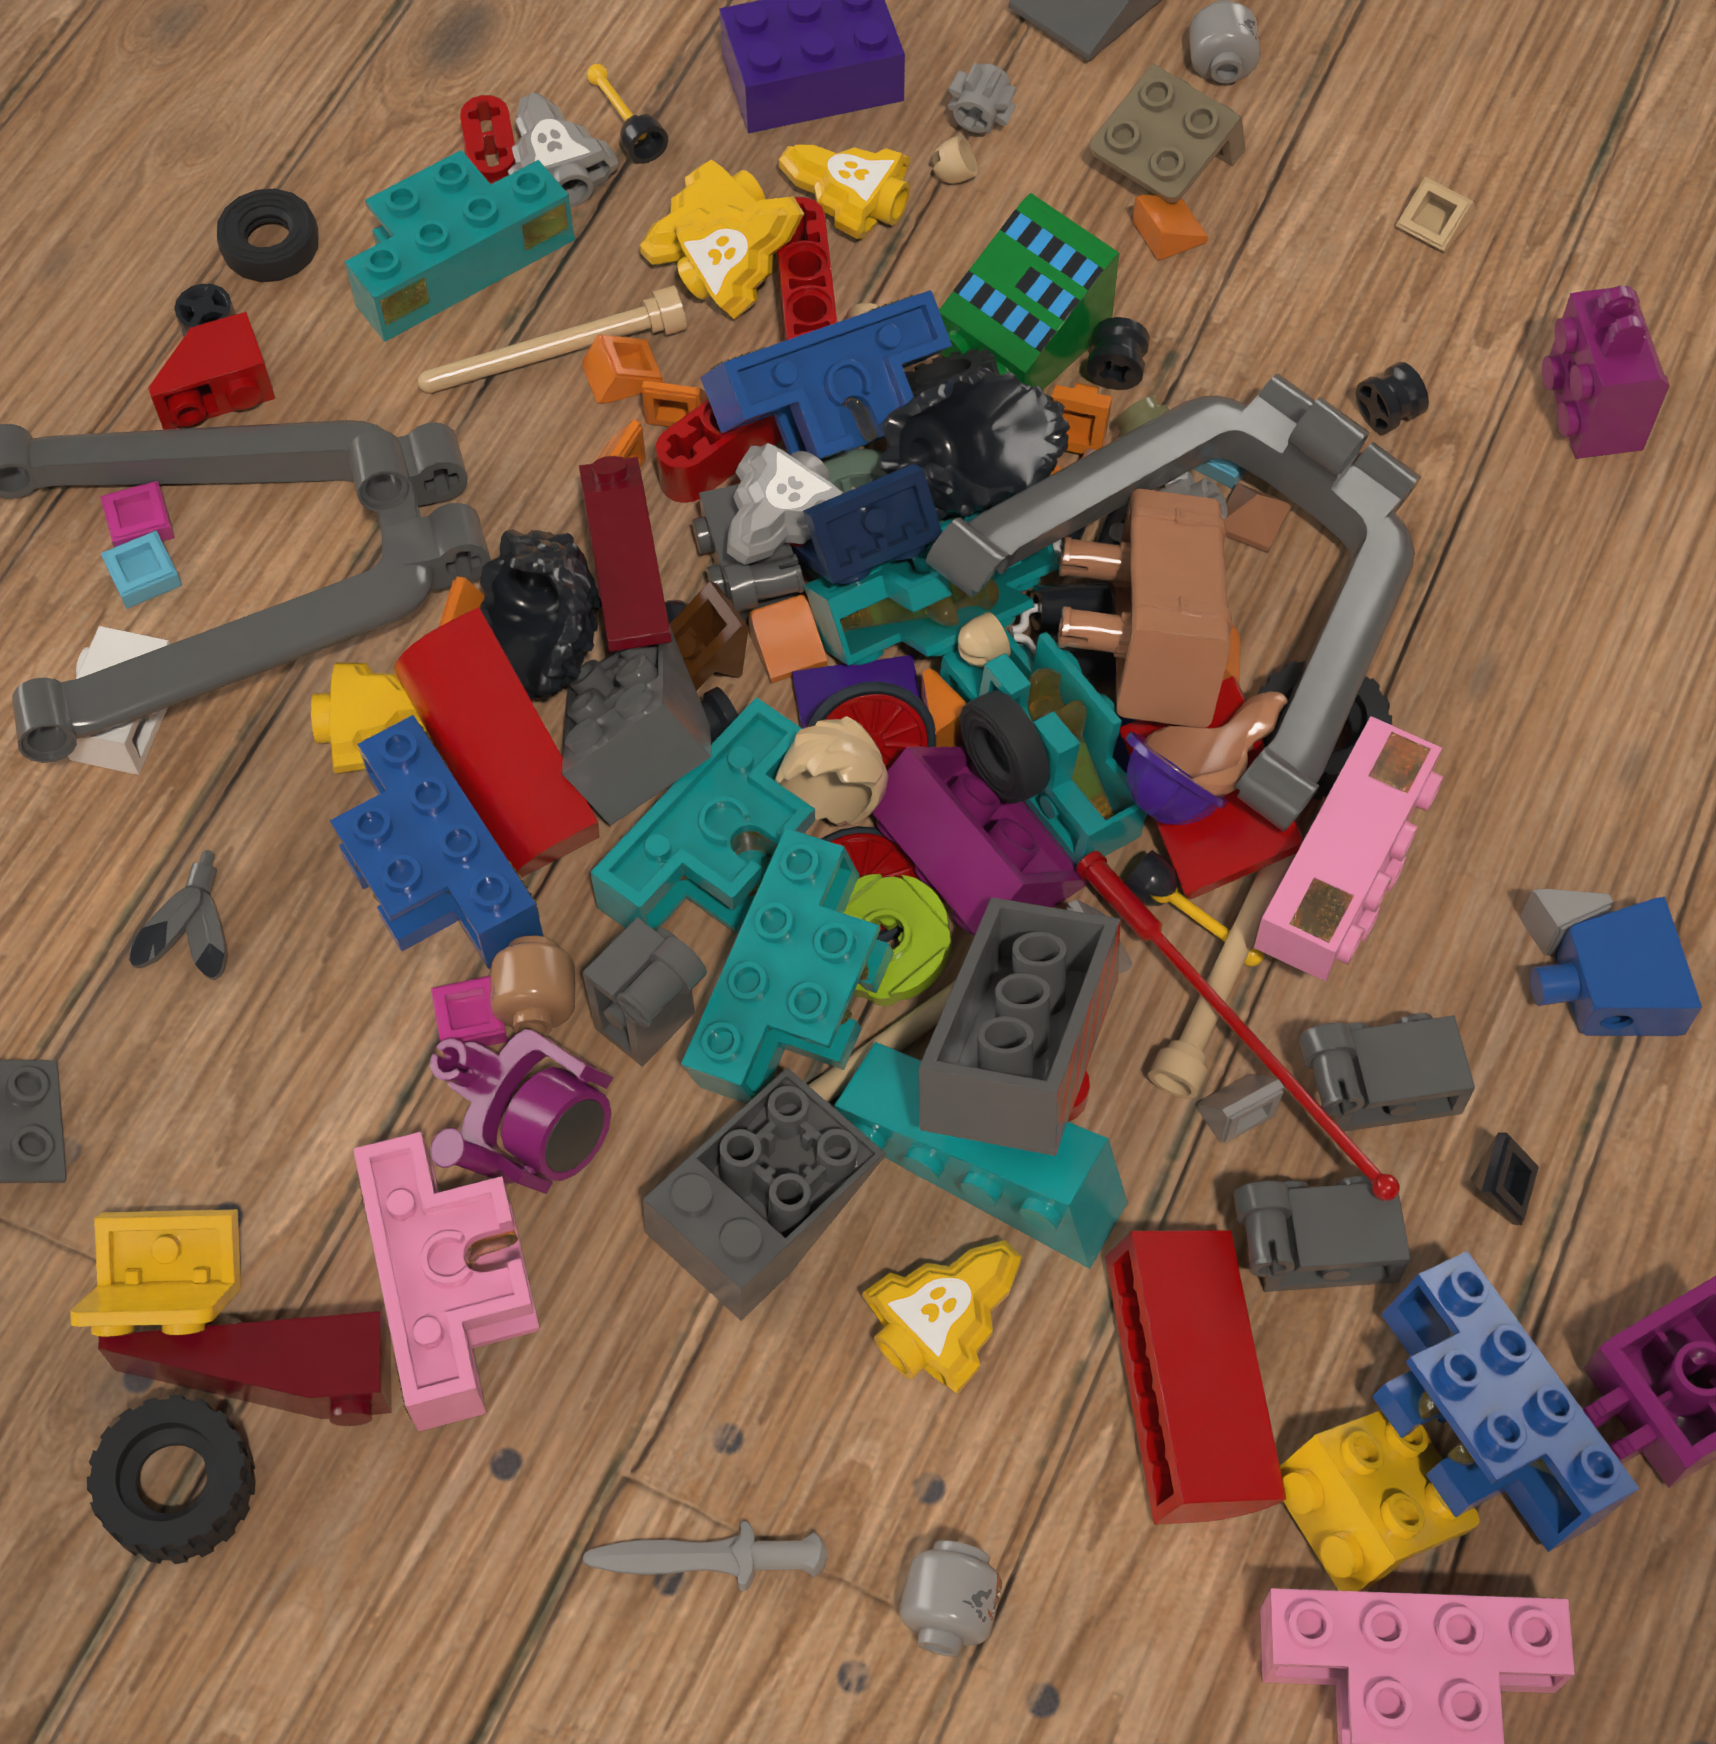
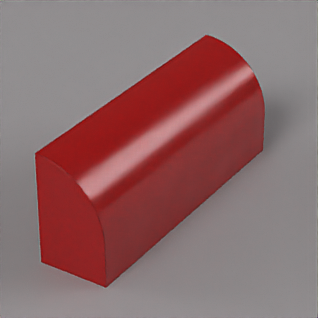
(495, 742)
(1193, 1376)

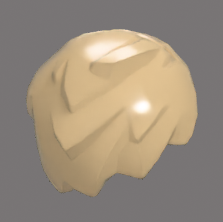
(835, 770)

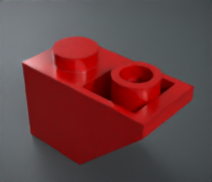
(211, 374)

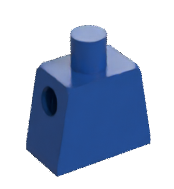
(1622, 974)

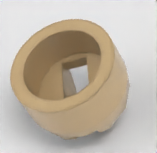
(955, 160)
(982, 640)

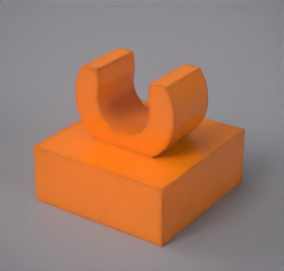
(1086, 414)

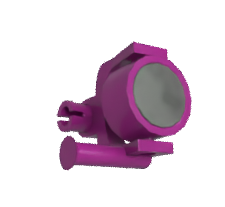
(550, 1124)

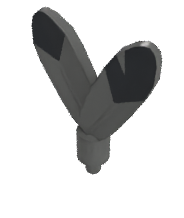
(191, 912)

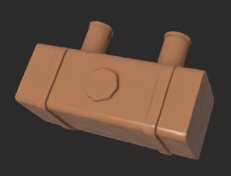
(1168, 607)

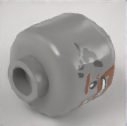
(1223, 40)
(950, 1597)

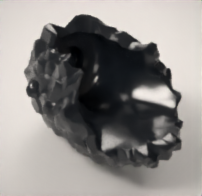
(977, 439)
(541, 608)

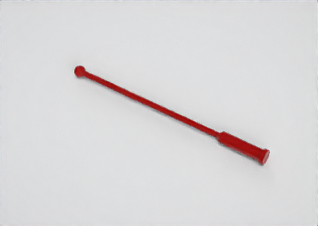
(1148, 928)

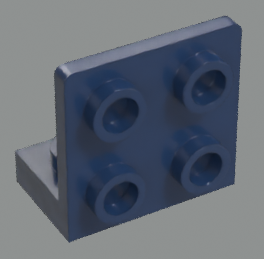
(870, 526)

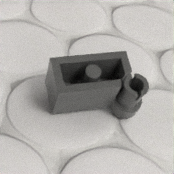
(749, 584)
(642, 989)
(1389, 1070)
(1322, 1234)

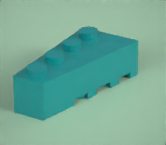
(1057, 1199)

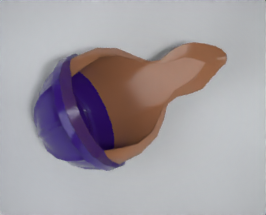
(1187, 771)

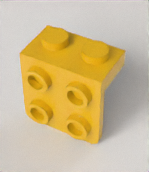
(161, 1271)
(1368, 1500)

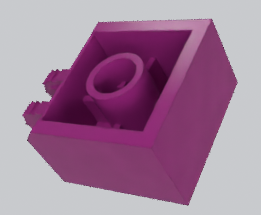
(1604, 373)
(1648, 1387)

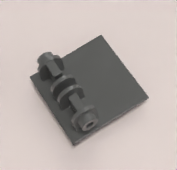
(30, 1123)

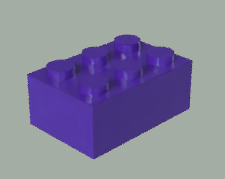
(810, 59)

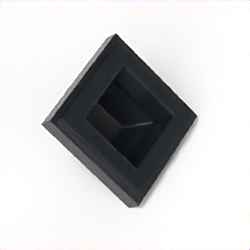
(1507, 1177)

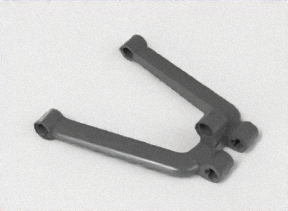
(1306, 455)
(389, 477)

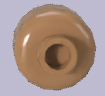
(532, 985)

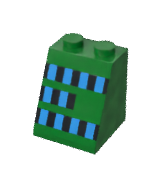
(1033, 294)

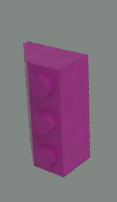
(969, 838)

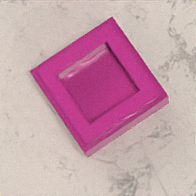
(137, 513)
(466, 1013)

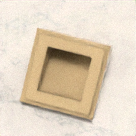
(1436, 215)

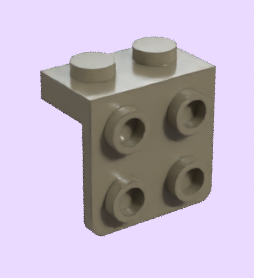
(1168, 135)

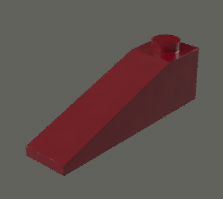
(624, 553)
(298, 1365)

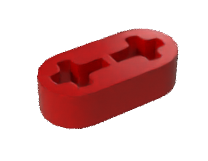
(480, 143)

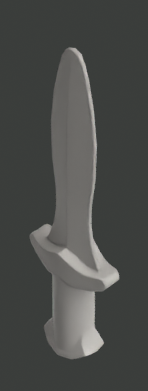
(732, 1556)

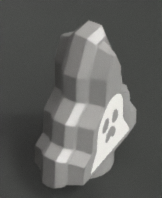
(562, 147)
(772, 501)

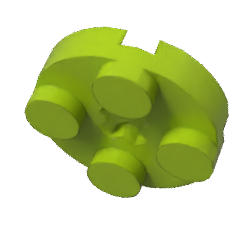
(923, 943)

